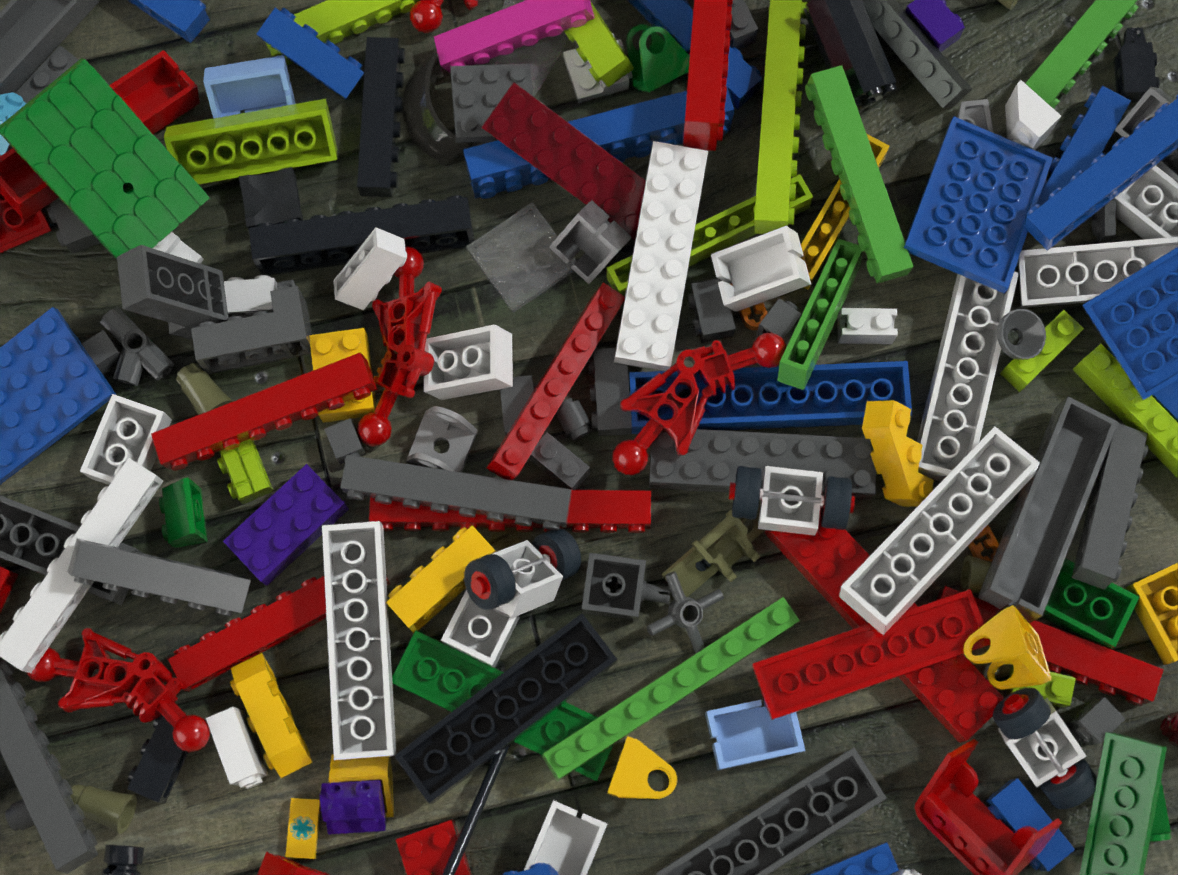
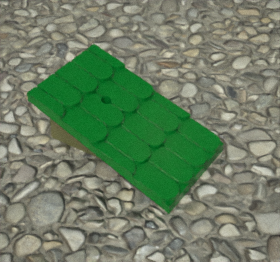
(103, 161)

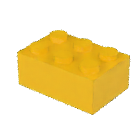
(335, 346)
(1159, 610)

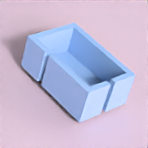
(248, 86)
(749, 735)

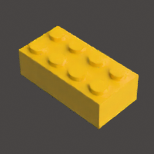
(439, 581)

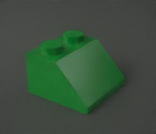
(183, 514)

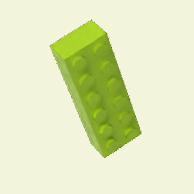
(254, 142)

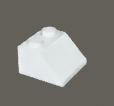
(1029, 117)

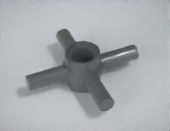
(676, 608)

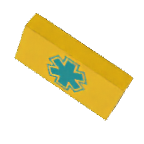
(303, 828)

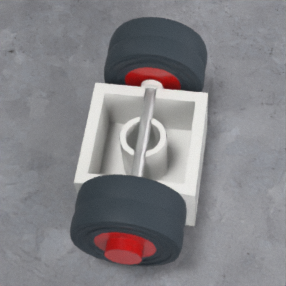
(791, 499)
(523, 573)
(1045, 747)

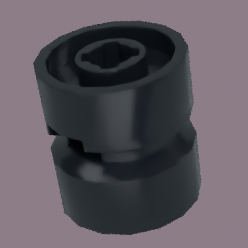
(122, 860)

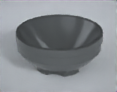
(1030, 333)

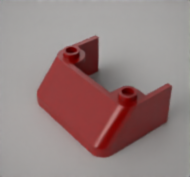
(968, 825)

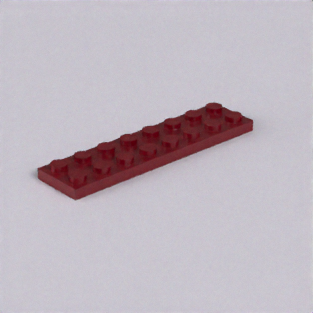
(567, 156)

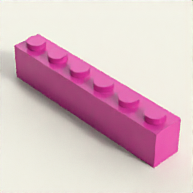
(509, 29)

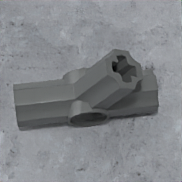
(134, 360)

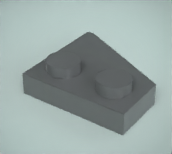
(1104, 223)

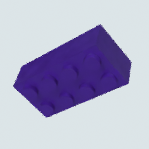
(285, 525)

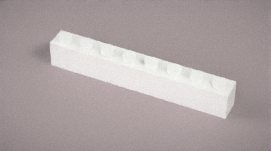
(58, 593)

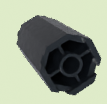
(849, 40)

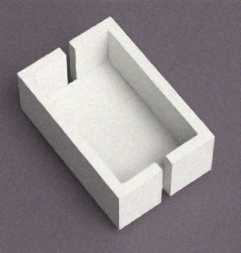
(761, 269)
(567, 841)

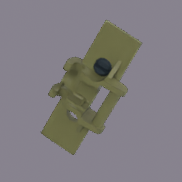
(717, 552)

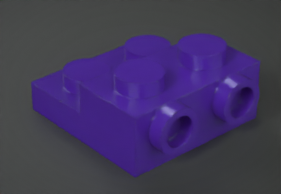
(353, 807)

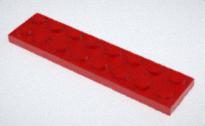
(867, 657)

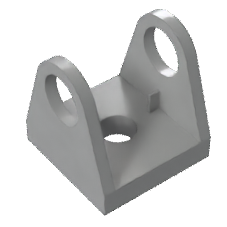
(446, 425)

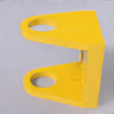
(1011, 643)
(633, 770)

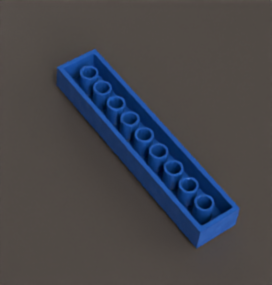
(620, 132)
(831, 397)

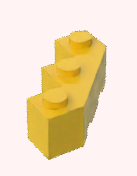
(895, 454)
(270, 716)

